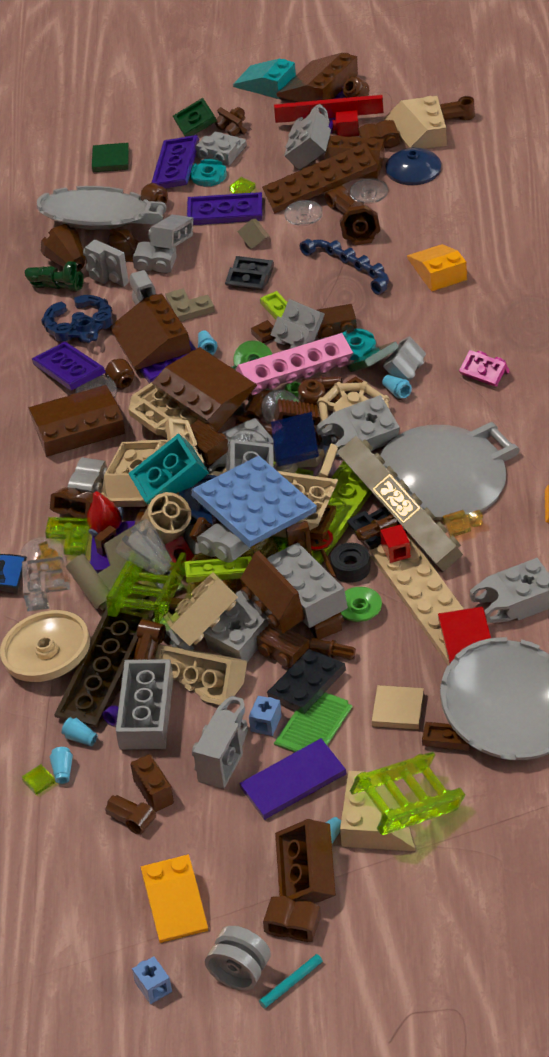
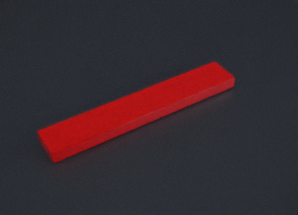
(364, 105)

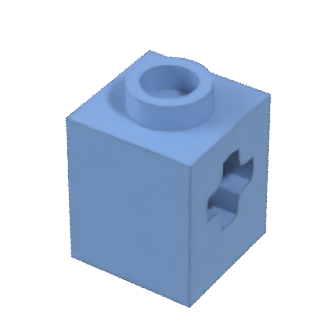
(265, 711)
(152, 980)

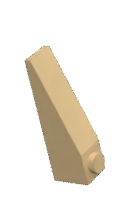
(204, 673)

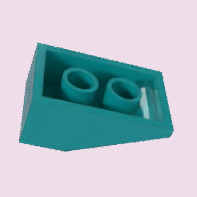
(267, 77)
(168, 469)

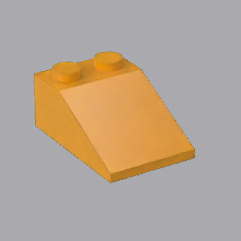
(439, 266)
(174, 898)

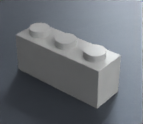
(171, 231)

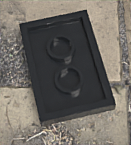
(306, 680)

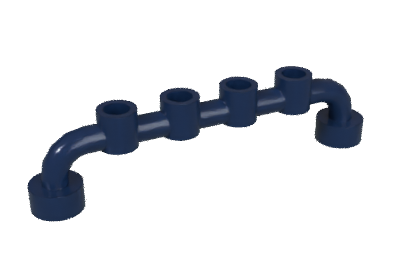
(378, 285)

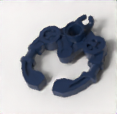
(82, 326)

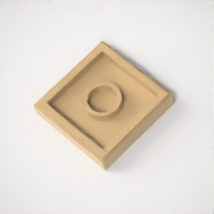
(327, 462)
(398, 707)

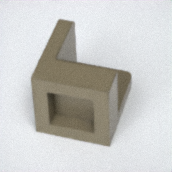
(253, 233)

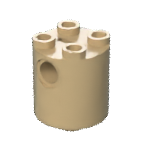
(169, 515)

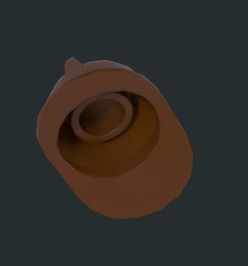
(123, 241)

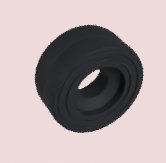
(350, 552)

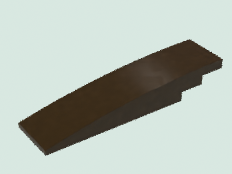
(101, 670)

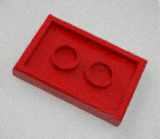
(462, 629)

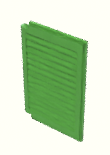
(318, 722)

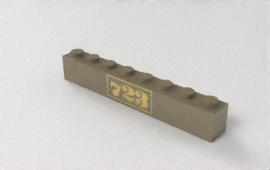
(400, 503)

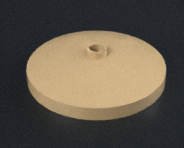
(45, 646)

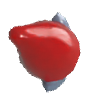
(103, 514)

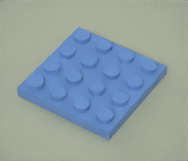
(254, 501)

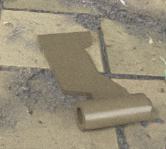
(94, 584)

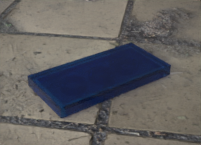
(294, 439)

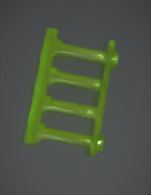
(125, 586)
(409, 812)

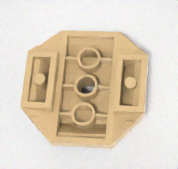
(153, 410)
(117, 482)

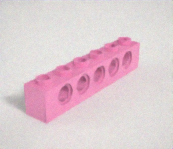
(297, 362)

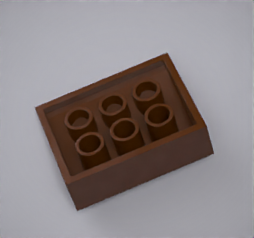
(321, 78)
(151, 333)
(204, 387)
(77, 420)

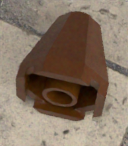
(360, 224)
(63, 246)

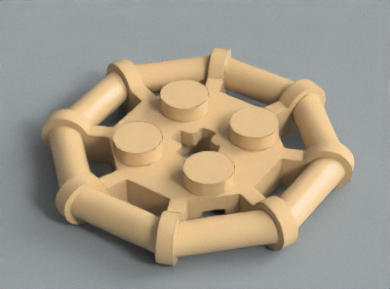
(346, 399)

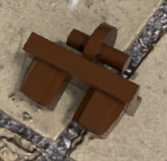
(232, 119)

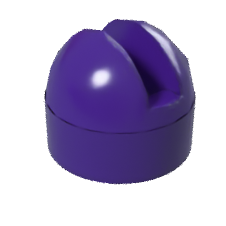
(110, 715)

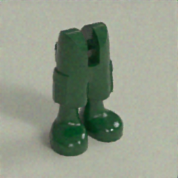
(51, 278)

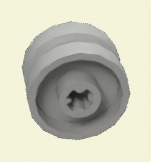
(238, 957)

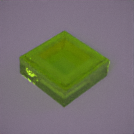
(242, 186)
(38, 779)

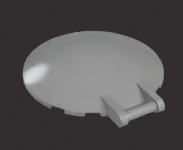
(99, 208)
(451, 466)
(499, 698)

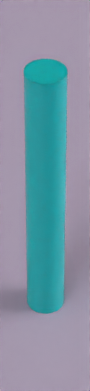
(290, 981)

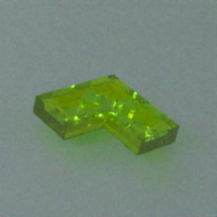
(73, 530)

